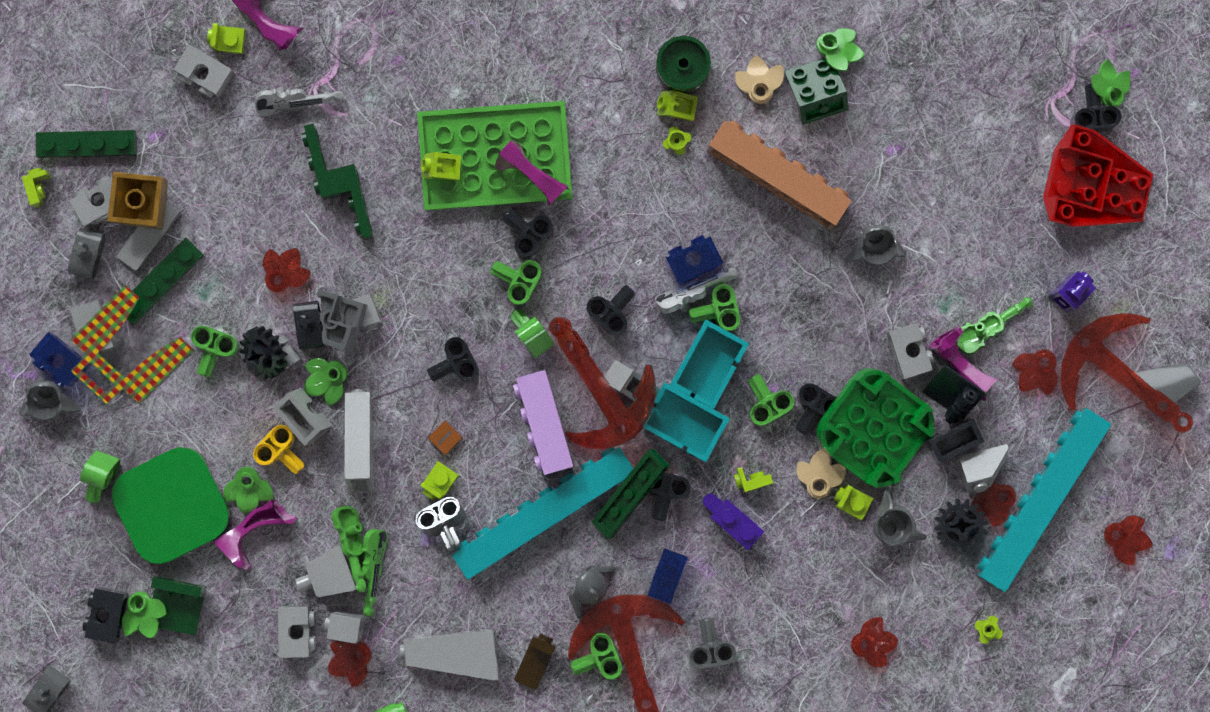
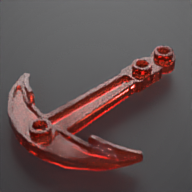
(1112, 366)
(610, 404)
(621, 624)

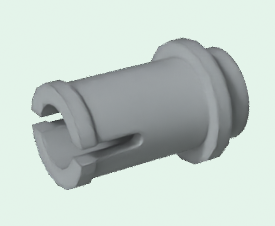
(292, 356)

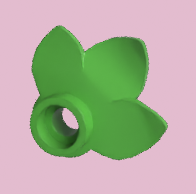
(842, 50)
(1110, 85)
(322, 380)
(248, 494)
(145, 617)

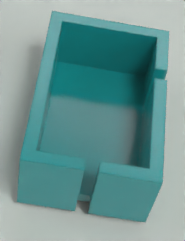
(709, 364)
(685, 422)

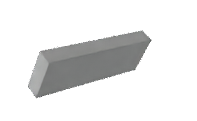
(145, 240)

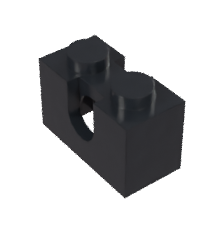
(963, 434)
(115, 604)

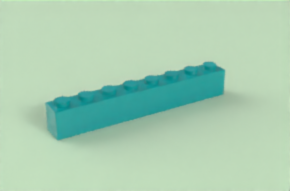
(1043, 499)
(543, 513)

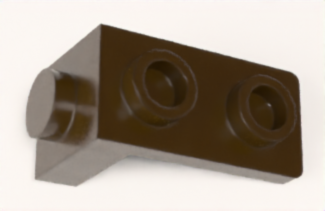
(535, 661)

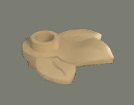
(759, 77)
(820, 470)

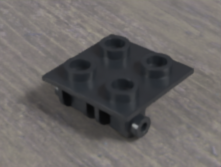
(954, 393)

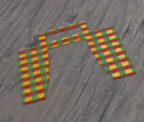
(97, 334)

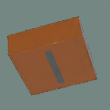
(445, 437)

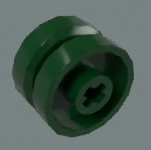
(689, 51)

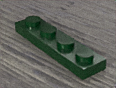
(86, 143)
(164, 277)
(630, 493)

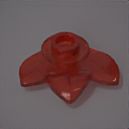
(286, 266)
(1035, 375)
(992, 505)
(1130, 539)
(877, 640)
(347, 664)

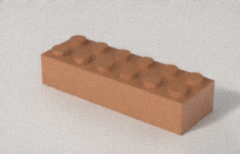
(778, 175)

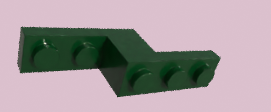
(337, 182)

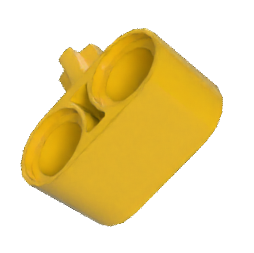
(279, 450)

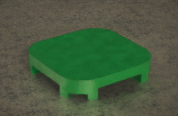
(875, 427)
(170, 505)

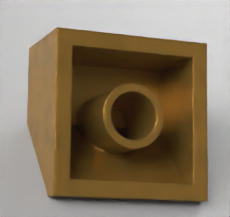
(138, 200)

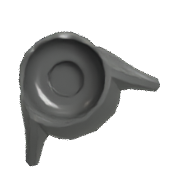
(876, 246)
(46, 401)
(895, 524)
(589, 588)

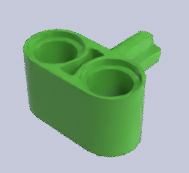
(517, 279)
(717, 309)
(531, 333)
(212, 348)
(767, 401)
(98, 473)
(598, 658)

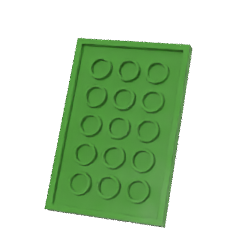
(479, 138)

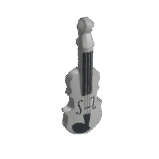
(278, 100)
(680, 298)

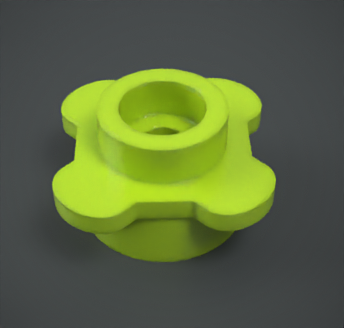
(674, 133)
(982, 625)

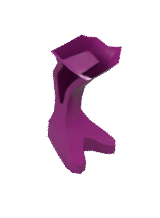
(278, 33)
(514, 157)
(947, 348)
(231, 542)

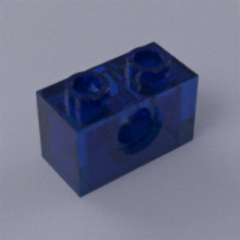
(685, 272)
(47, 350)
(667, 575)

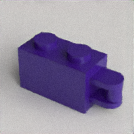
(1073, 291)
(733, 520)

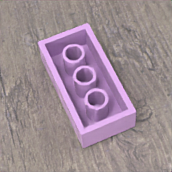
(544, 422)

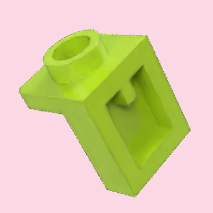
(226, 39)
(677, 105)
(441, 166)
(35, 191)
(756, 480)
(438, 481)
(852, 501)

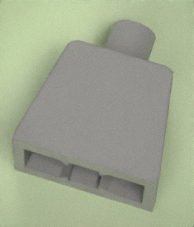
(328, 574)

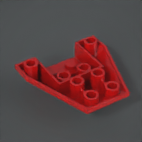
(1094, 182)

